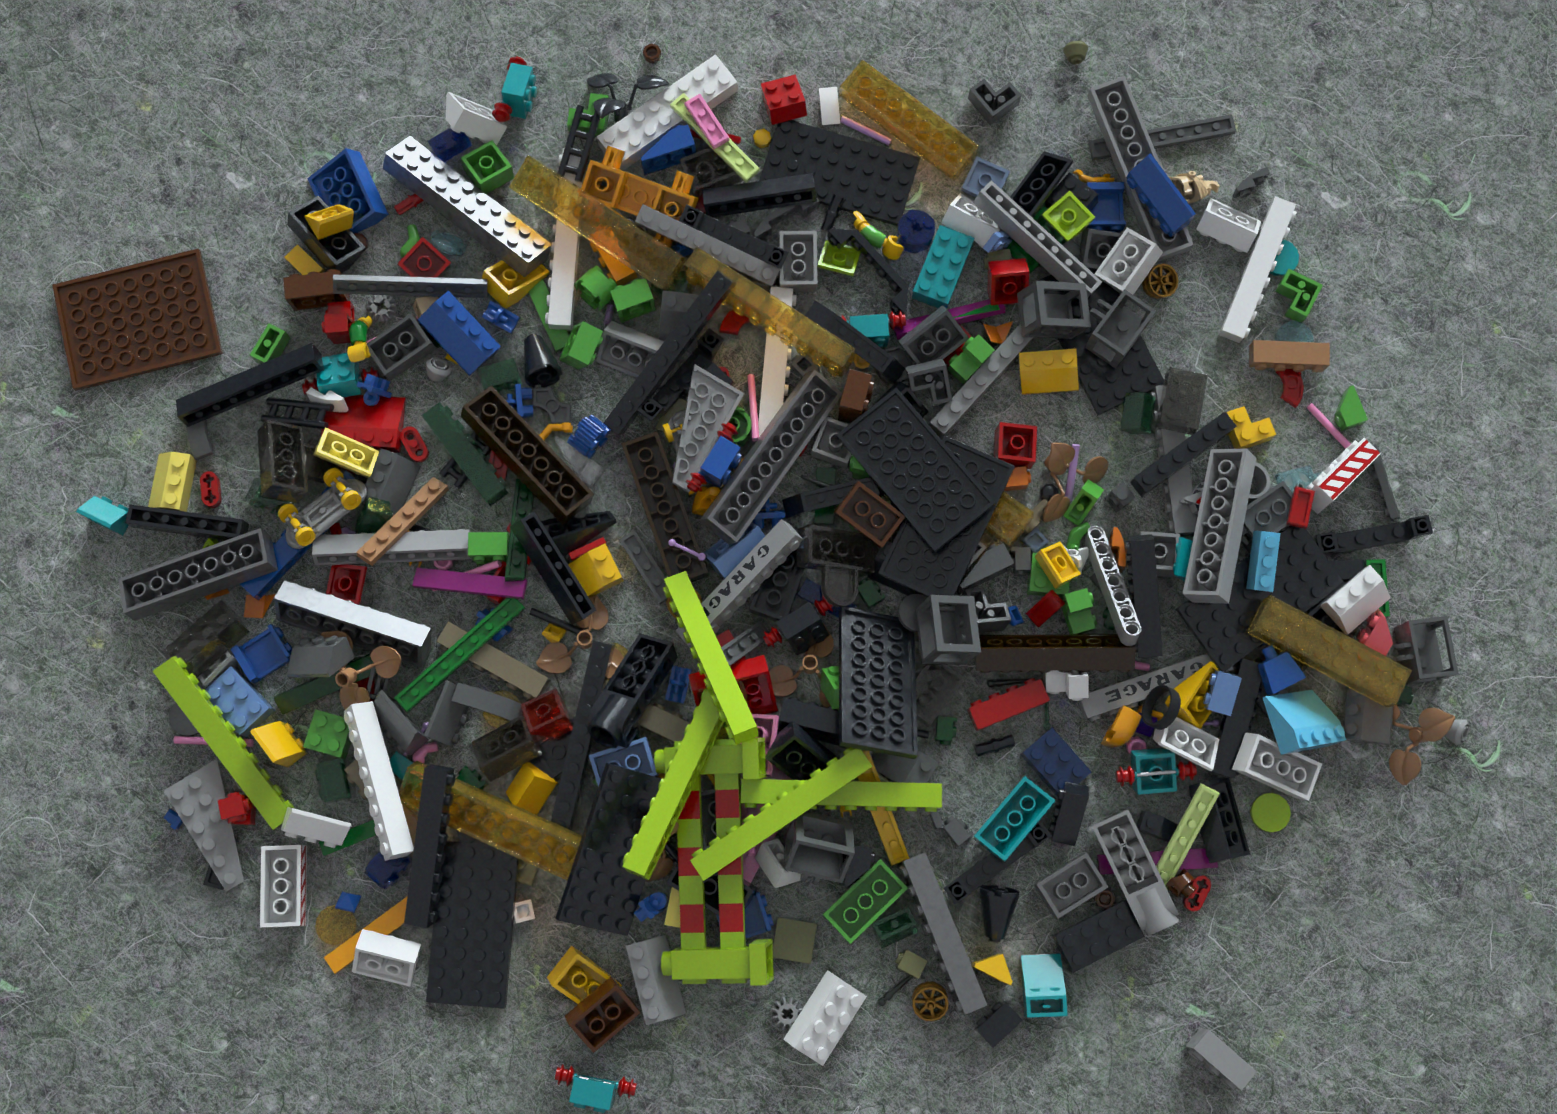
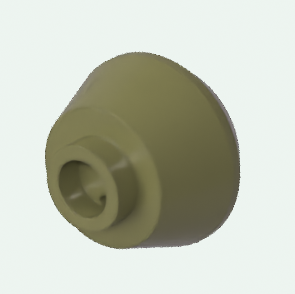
(1075, 51)

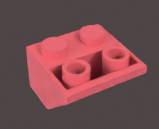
(1376, 633)

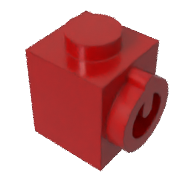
(234, 808)

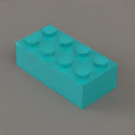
(942, 267)

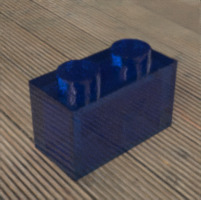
(449, 144)

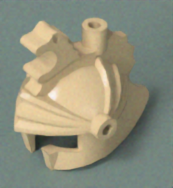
(1193, 186)

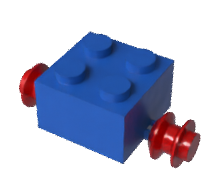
(719, 462)

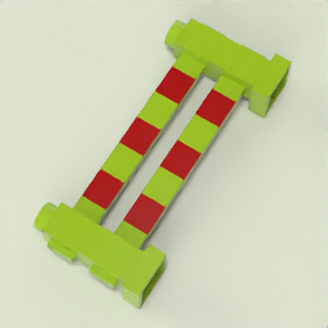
(733, 959)

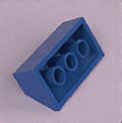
(1160, 196)
(459, 333)

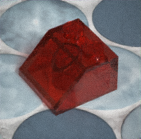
(547, 715)

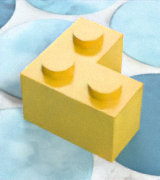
(1248, 433)

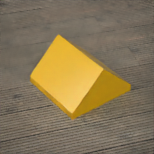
(330, 220)
(1057, 564)
(530, 788)
(995, 967)

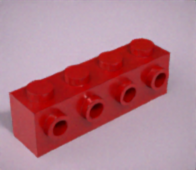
(1008, 704)

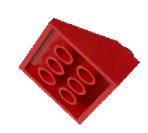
(372, 425)
(753, 681)

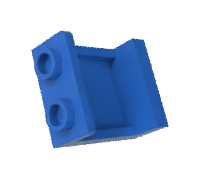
(1109, 209)
(263, 654)
(755, 917)

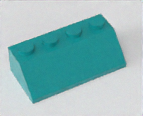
(1014, 819)

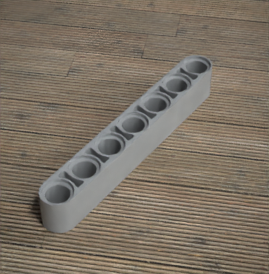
(1112, 586)

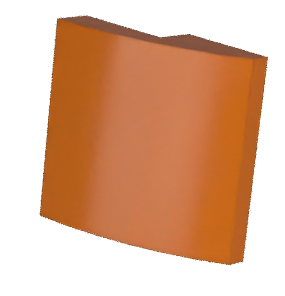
(1117, 546)

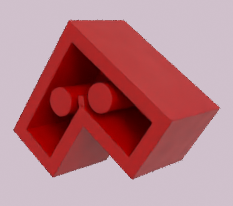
(337, 321)

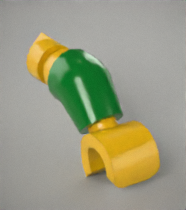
(358, 337)

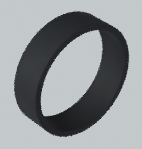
(1171, 713)

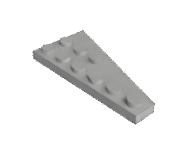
(707, 407)
(198, 808)

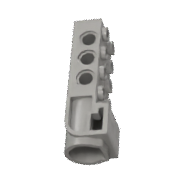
(1136, 873)

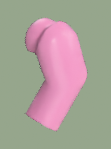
(420, 754)

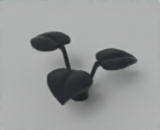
(606, 105)

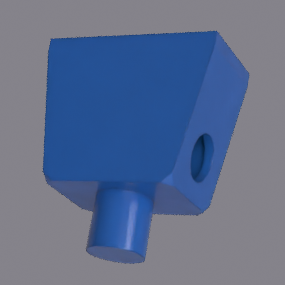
(1278, 670)

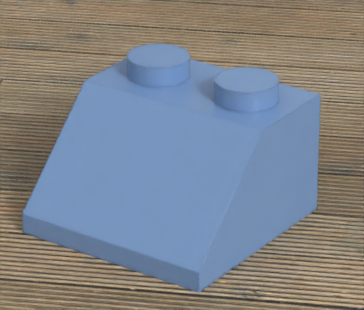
(1222, 692)

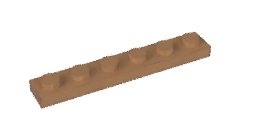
(402, 521)

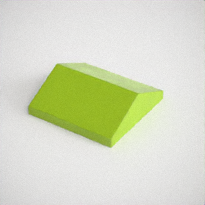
(1068, 216)
(839, 261)

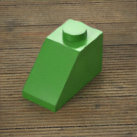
(1350, 410)
(1083, 502)

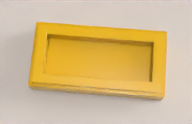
(302, 261)

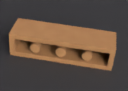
(1289, 355)

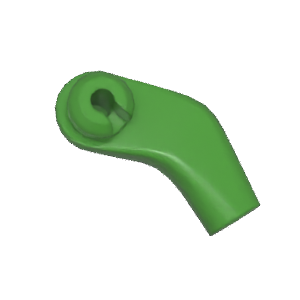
(413, 238)
(1076, 535)

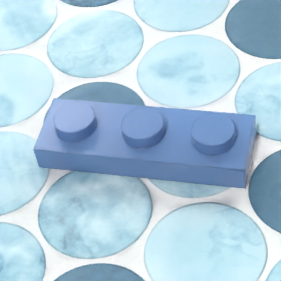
(997, 242)

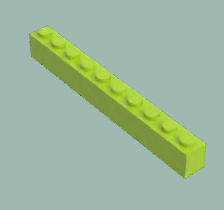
(710, 658)
(223, 741)
(674, 789)
(851, 795)
(780, 813)

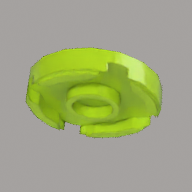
(1270, 812)

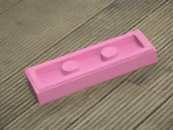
(706, 121)

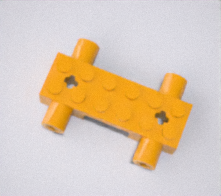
(630, 191)

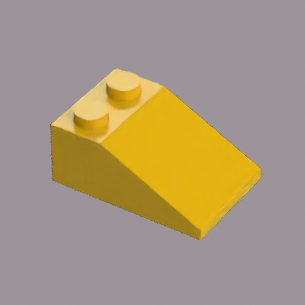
(508, 285)
(596, 571)
(1192, 695)
(279, 743)
(577, 975)

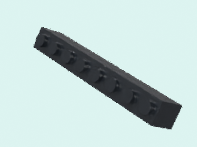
(249, 385)
(429, 846)

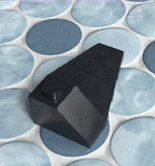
(578, 530)

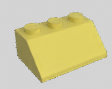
(346, 453)
(173, 481)

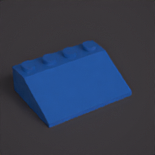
(348, 183)

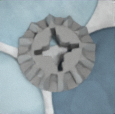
(382, 315)

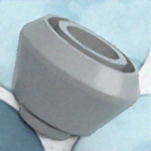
(437, 369)
(1458, 731)

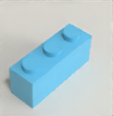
(1263, 561)

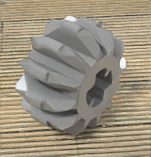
(787, 1006)

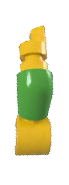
(877, 239)

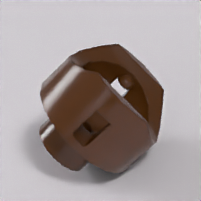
(1182, 884)

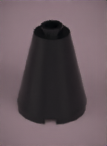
(539, 363)
(997, 910)

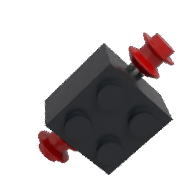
(801, 627)

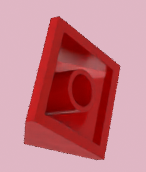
(347, 582)

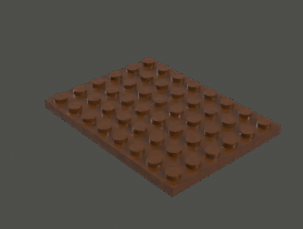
(137, 319)

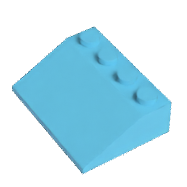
(1302, 722)

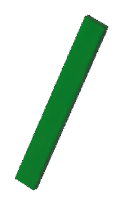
(459, 653)

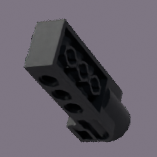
(629, 691)

